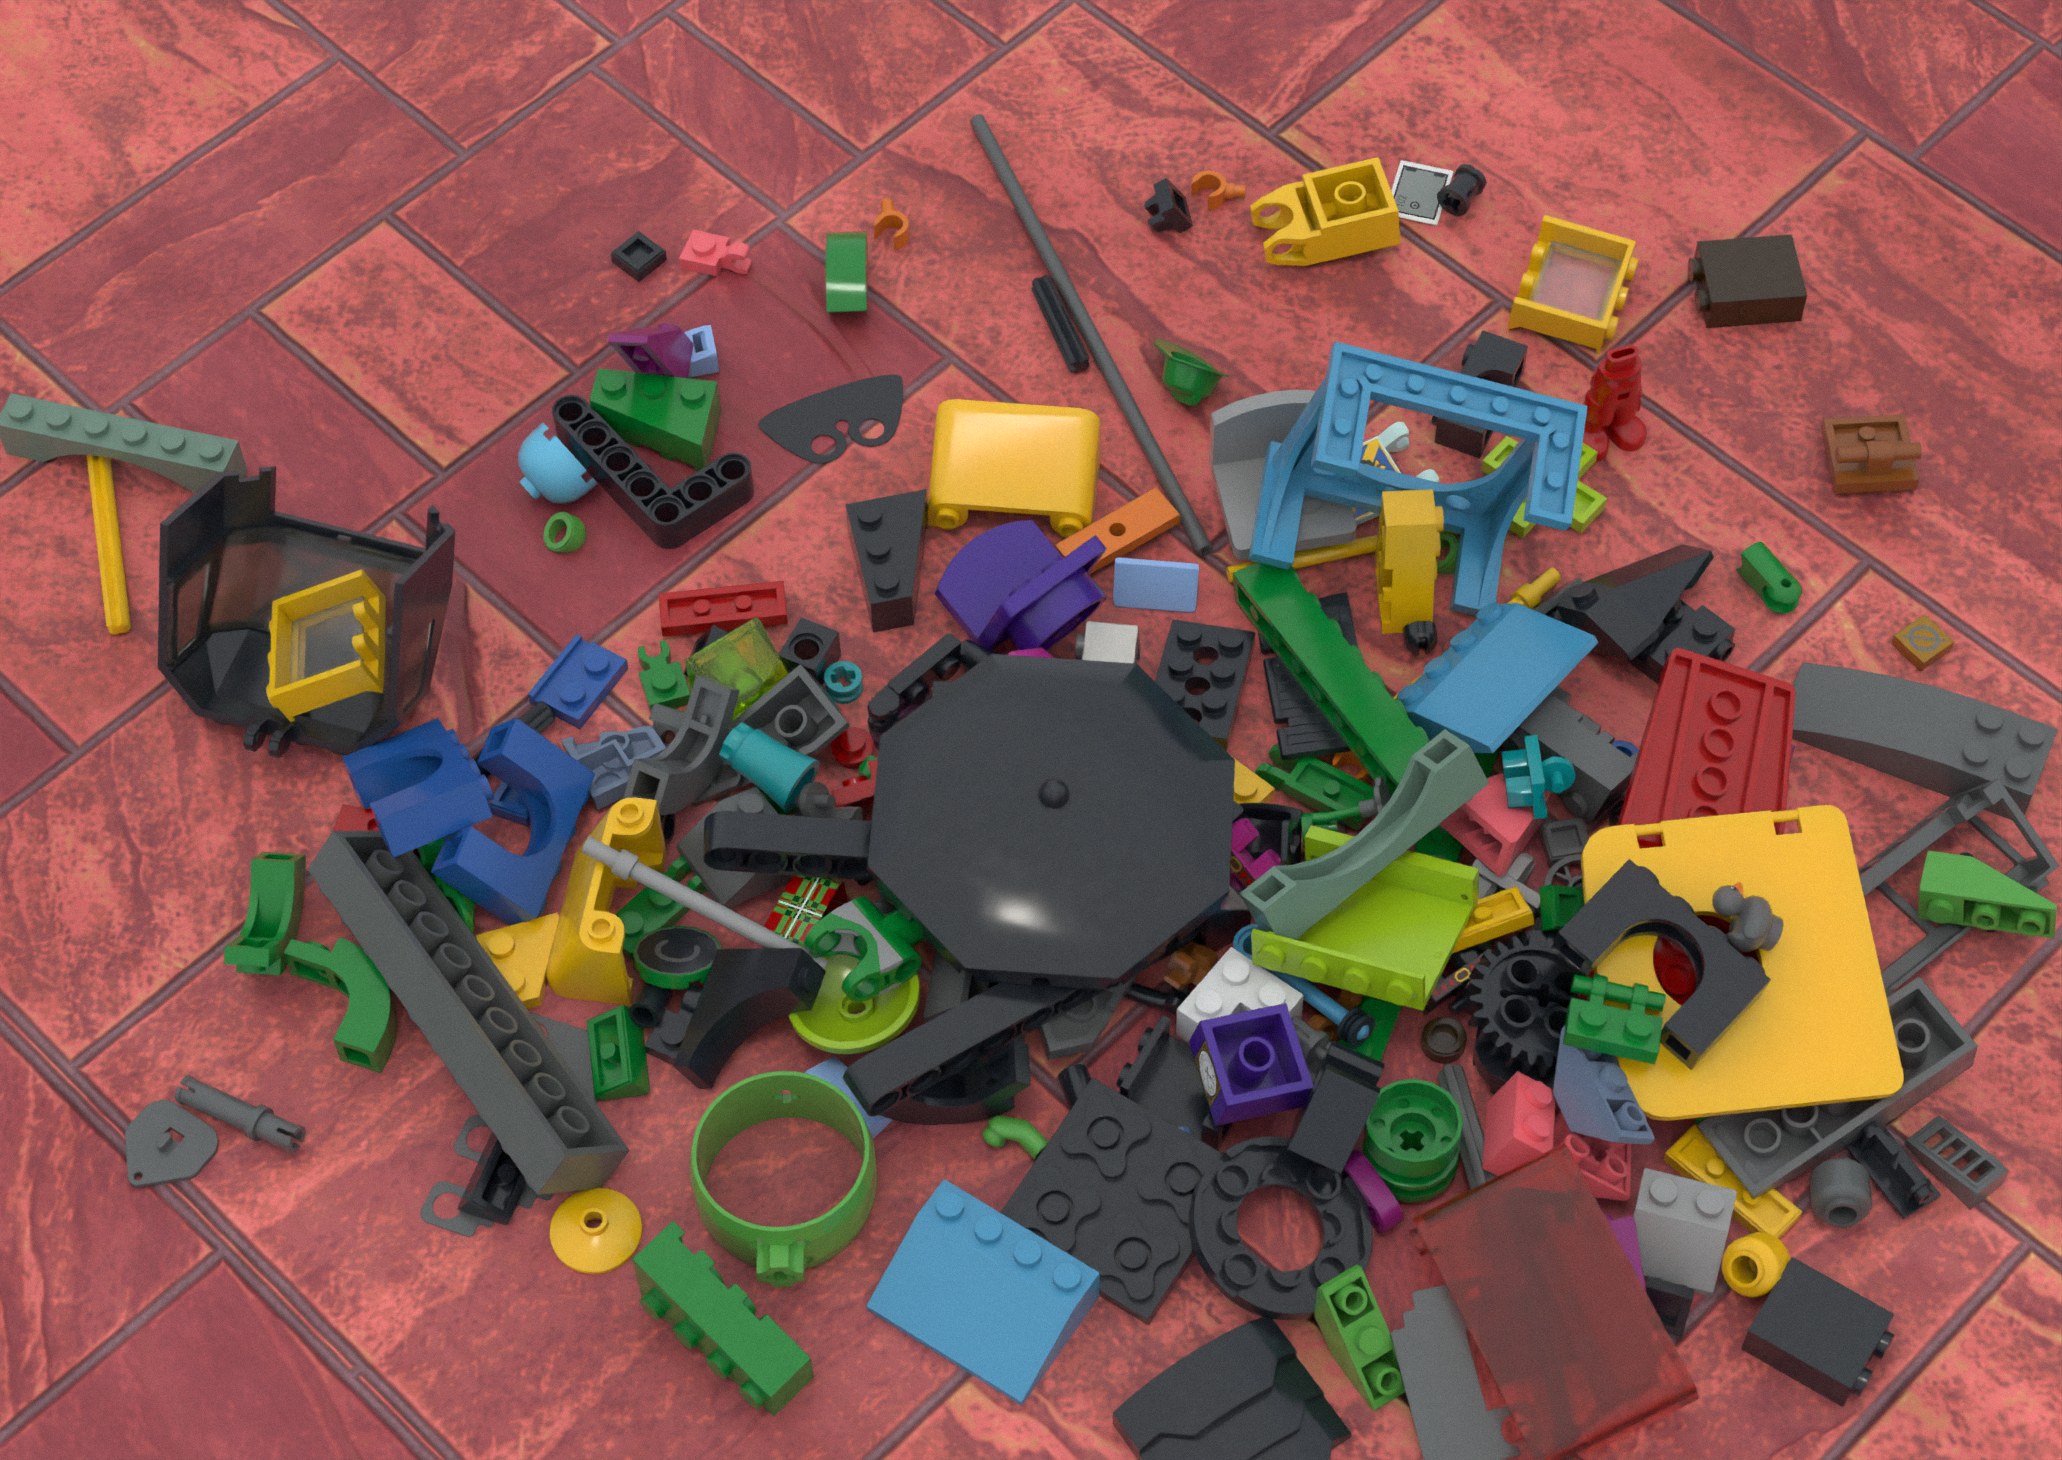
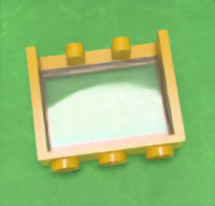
(1574, 283)
(326, 644)

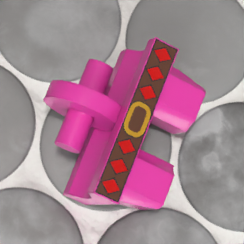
(1242, 862)

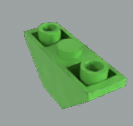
(1359, 1337)

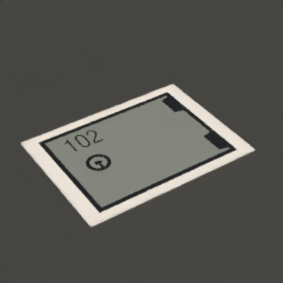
(1417, 190)

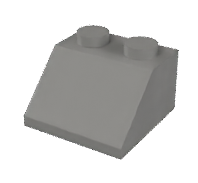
(1682, 1229)

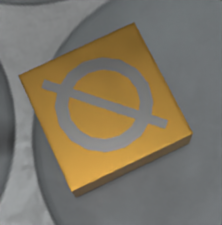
(1922, 642)

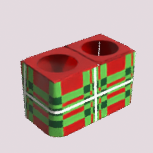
(803, 905)

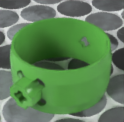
(780, 1256)

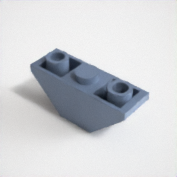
(1597, 1097)

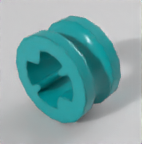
(852, 675)

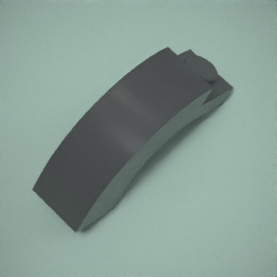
(692, 758)

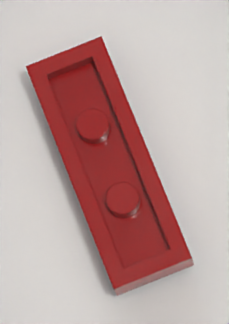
(722, 606)

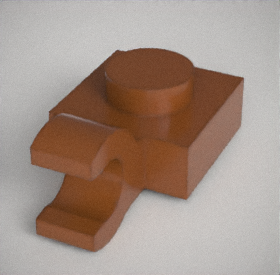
(1190, 965)

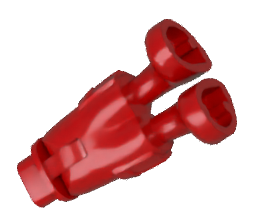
(1614, 402)

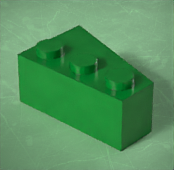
(660, 412)

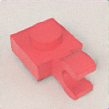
(711, 252)

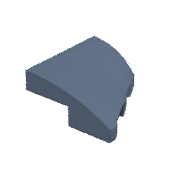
(613, 759)

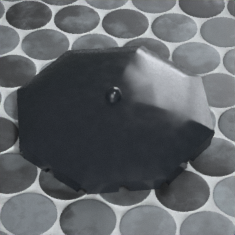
(1052, 821)

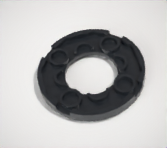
(1237, 1272)

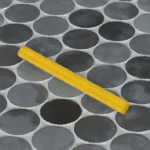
(108, 544)

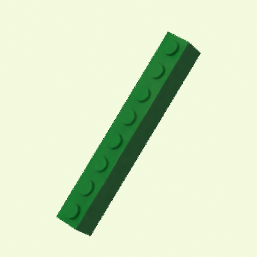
(1329, 670)

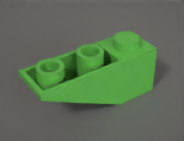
(1976, 895)

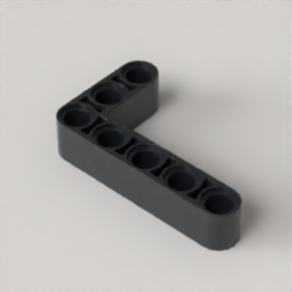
(663, 513)

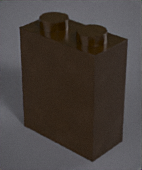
(1748, 281)

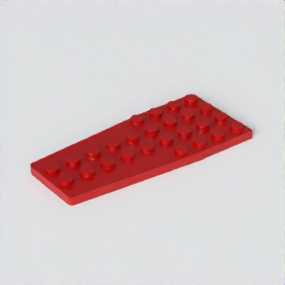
(1708, 749)

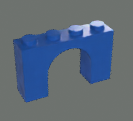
(419, 786)
(553, 792)

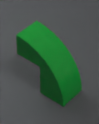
(846, 271)

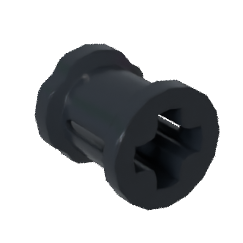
(1461, 190)

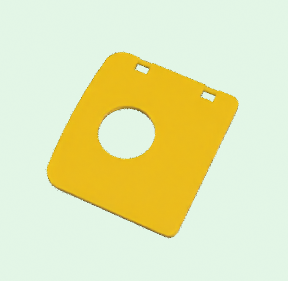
(1825, 1014)

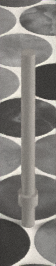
(626, 865)

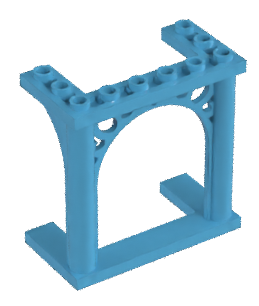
(1326, 446)

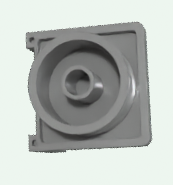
(1237, 461)

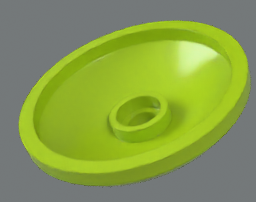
(832, 1020)

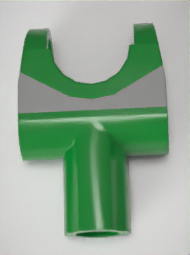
(876, 940)

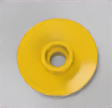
(597, 1248)

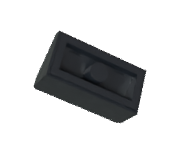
(493, 1185)

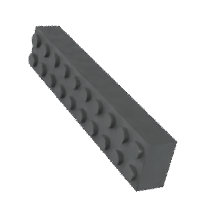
(469, 1014)

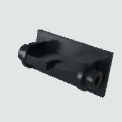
(1892, 1170)

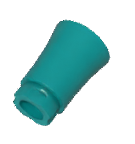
(769, 764)

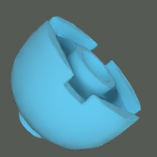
(551, 469)

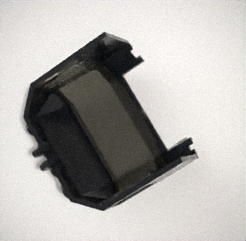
(233, 556)

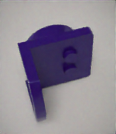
(1020, 587)

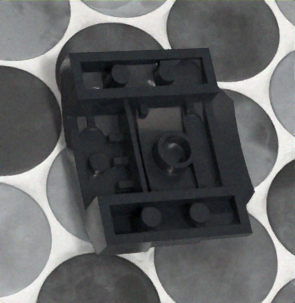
(1233, 1402)

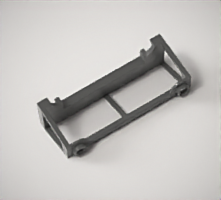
(1956, 810)

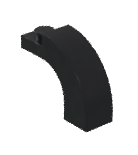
(971, 1093)

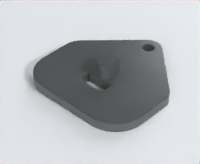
(158, 1156)

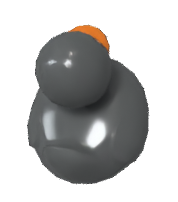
(1752, 919)

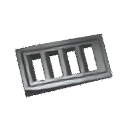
(1964, 1188)

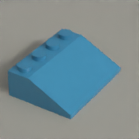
(1494, 675)
(984, 1292)

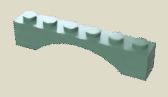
(52, 429)
(1432, 788)

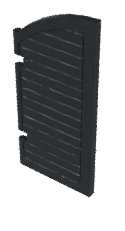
(1308, 729)

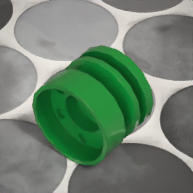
(1414, 1139)

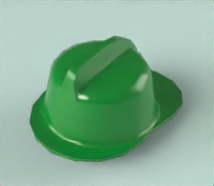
(1187, 374)

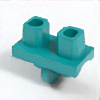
(1528, 776)

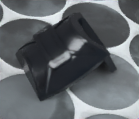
(1278, 830)

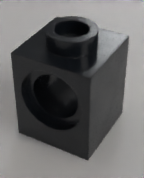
(813, 642)

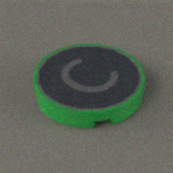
(675, 956)

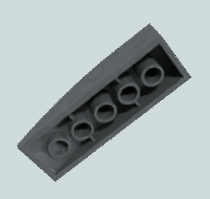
(1919, 732)
(1781, 1144)

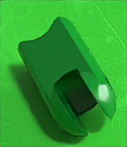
(1770, 578)

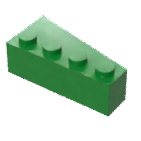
(719, 1322)

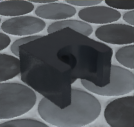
(1336, 1107)

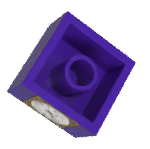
(1250, 1064)

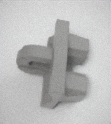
(1516, 876)

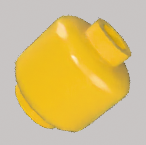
(1754, 1264)

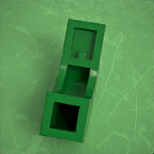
(272, 914)
(371, 1018)

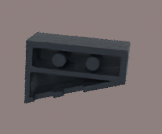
(888, 555)

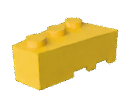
(1407, 557)

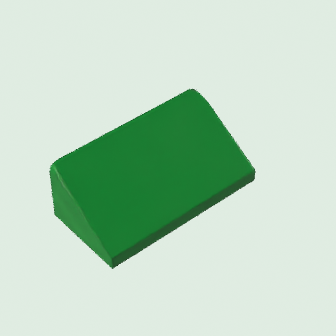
(617, 1055)

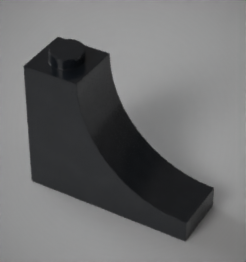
(738, 999)

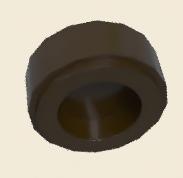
(1443, 1040)

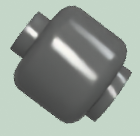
(1840, 1192)

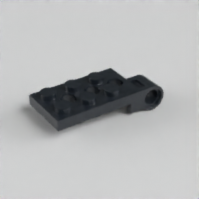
(1221, 679)

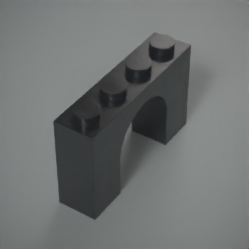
(1637, 905)

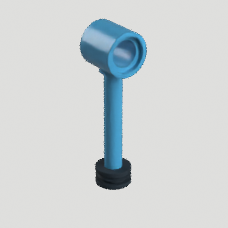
(1353, 1025)

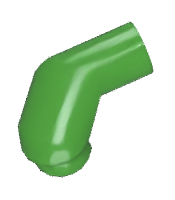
(1017, 1130)

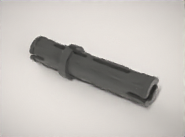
(256, 1121)

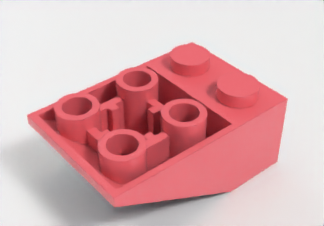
(1528, 1122)

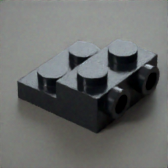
(1687, 629)

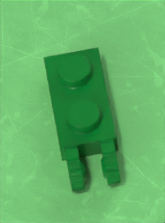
(1316, 784)
(654, 910)

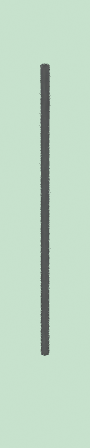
(1092, 337)

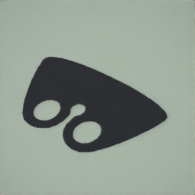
(816, 415)

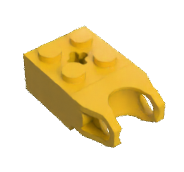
(1330, 215)

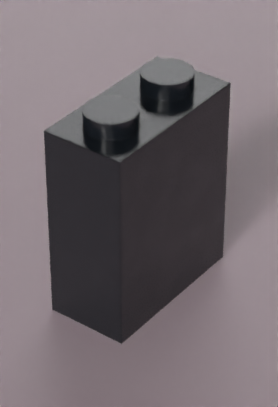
(1819, 1333)

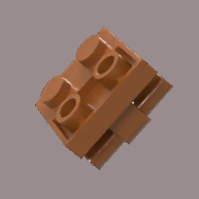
(1870, 454)

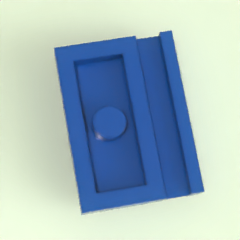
(579, 681)

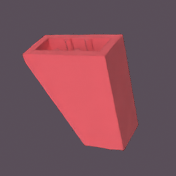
(1491, 828)

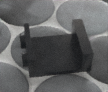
(1169, 1084)

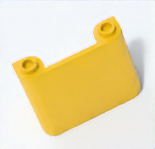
(1014, 463)
(588, 939)

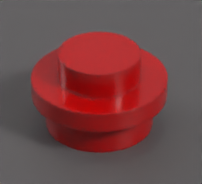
(852, 747)

